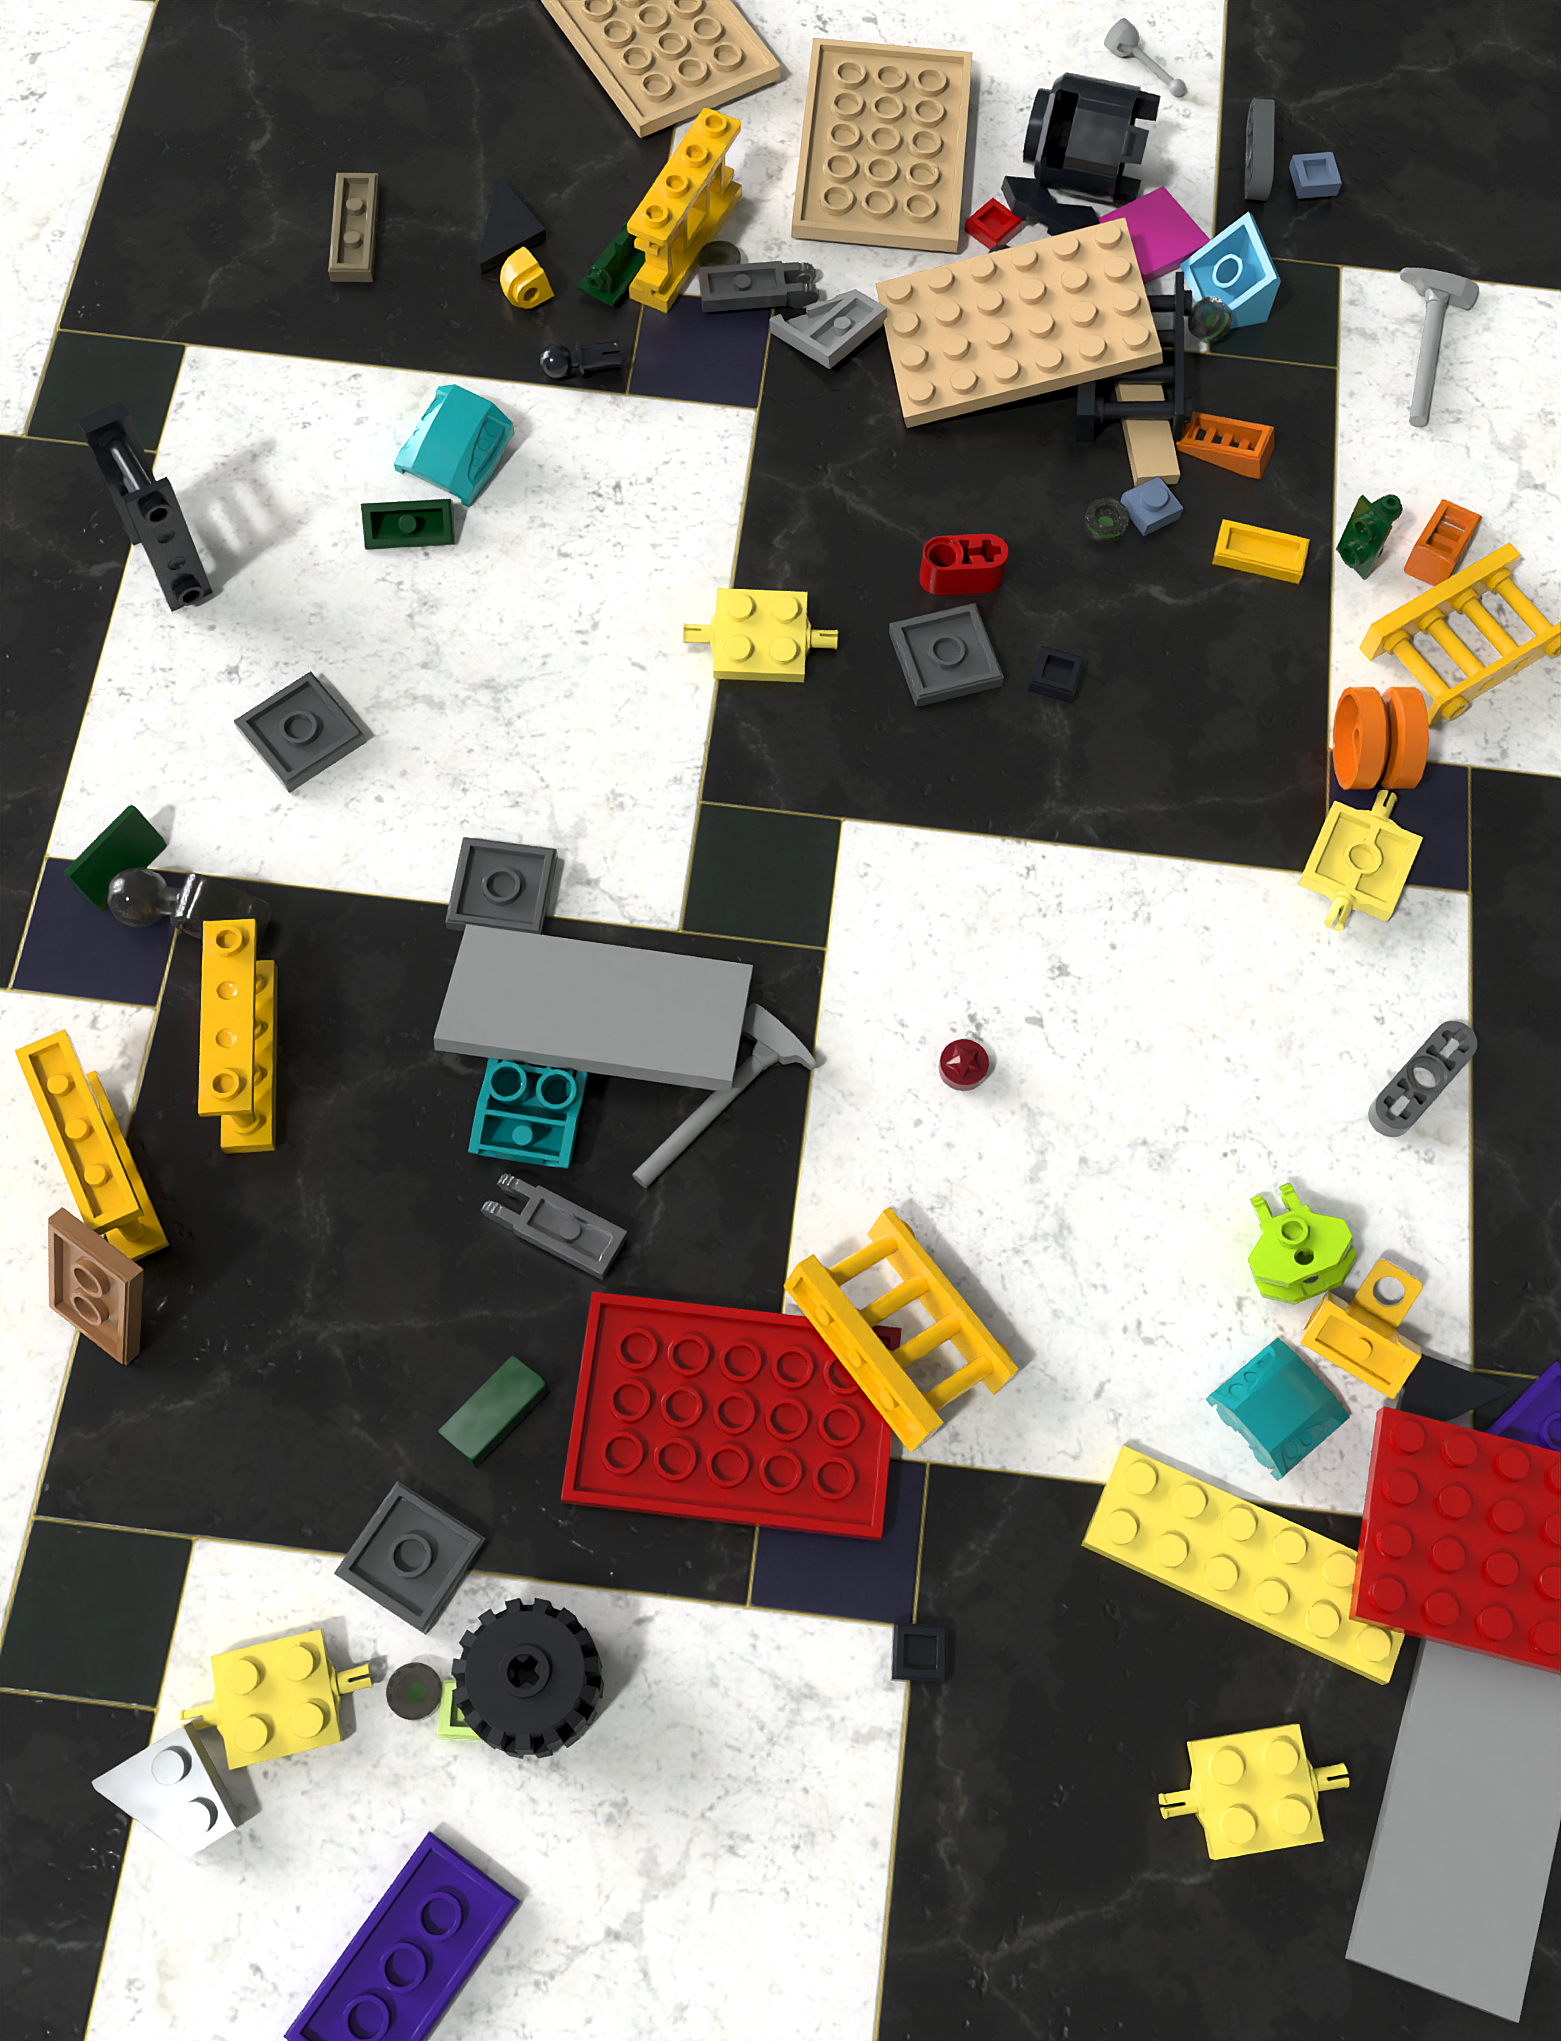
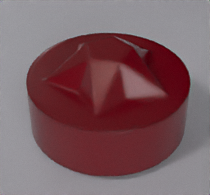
(963, 1065)

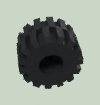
(560, 1699)

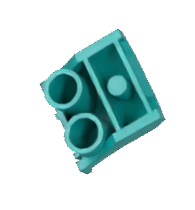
(457, 443)
(517, 1119)
(1278, 1408)

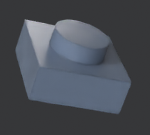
(1315, 175)
(1151, 506)

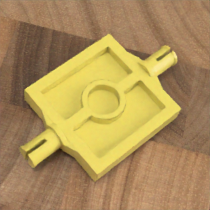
(760, 635)
(1360, 860)
(277, 1698)
(1254, 1791)

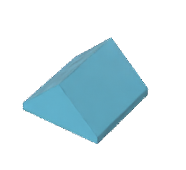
(1236, 271)

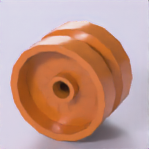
(1380, 738)

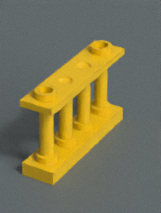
(1461, 595)
(238, 1037)
(91, 1146)
(866, 1358)

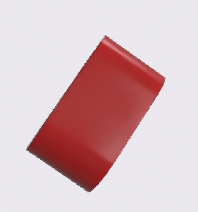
(972, 564)

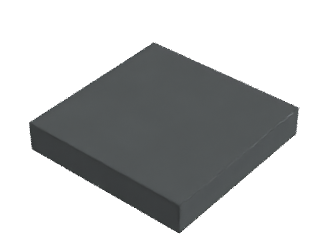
(945, 655)
(299, 731)
(501, 886)
(410, 1557)

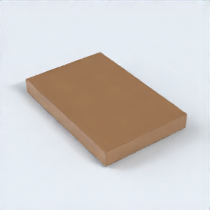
(94, 1286)

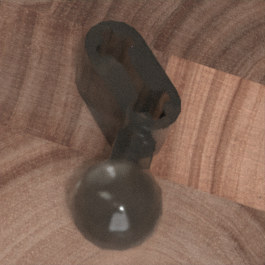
(143, 898)

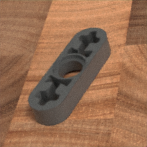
(1259, 149)
(1419, 1098)

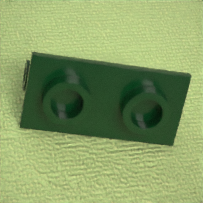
(614, 269)
(1367, 532)

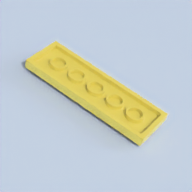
(1237, 1561)

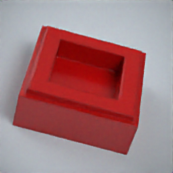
(993, 224)

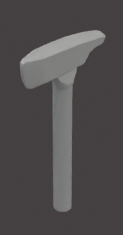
(1438, 289)
(772, 1044)

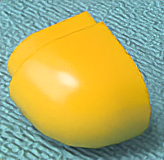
(524, 280)

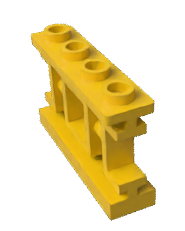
(684, 209)

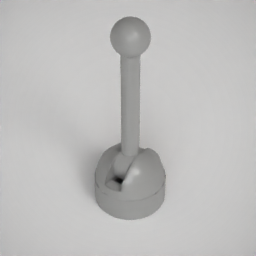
(1124, 41)

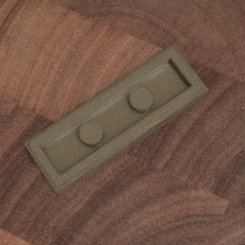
(354, 227)

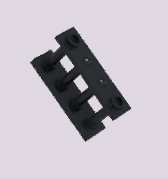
(1094, 409)
(146, 505)

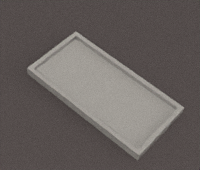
(595, 1008)
(1465, 1831)

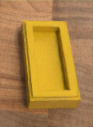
(1261, 551)

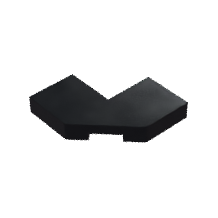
(1029, 200)

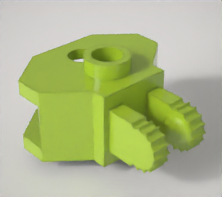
(1298, 1248)

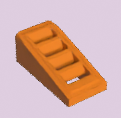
(1240, 459)
(1441, 544)

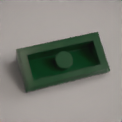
(408, 523)
(123, 845)
(494, 1410)

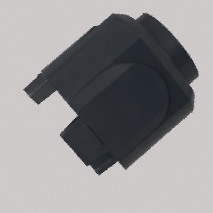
(1087, 134)

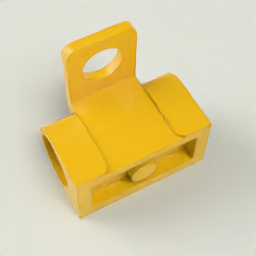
(1364, 1332)

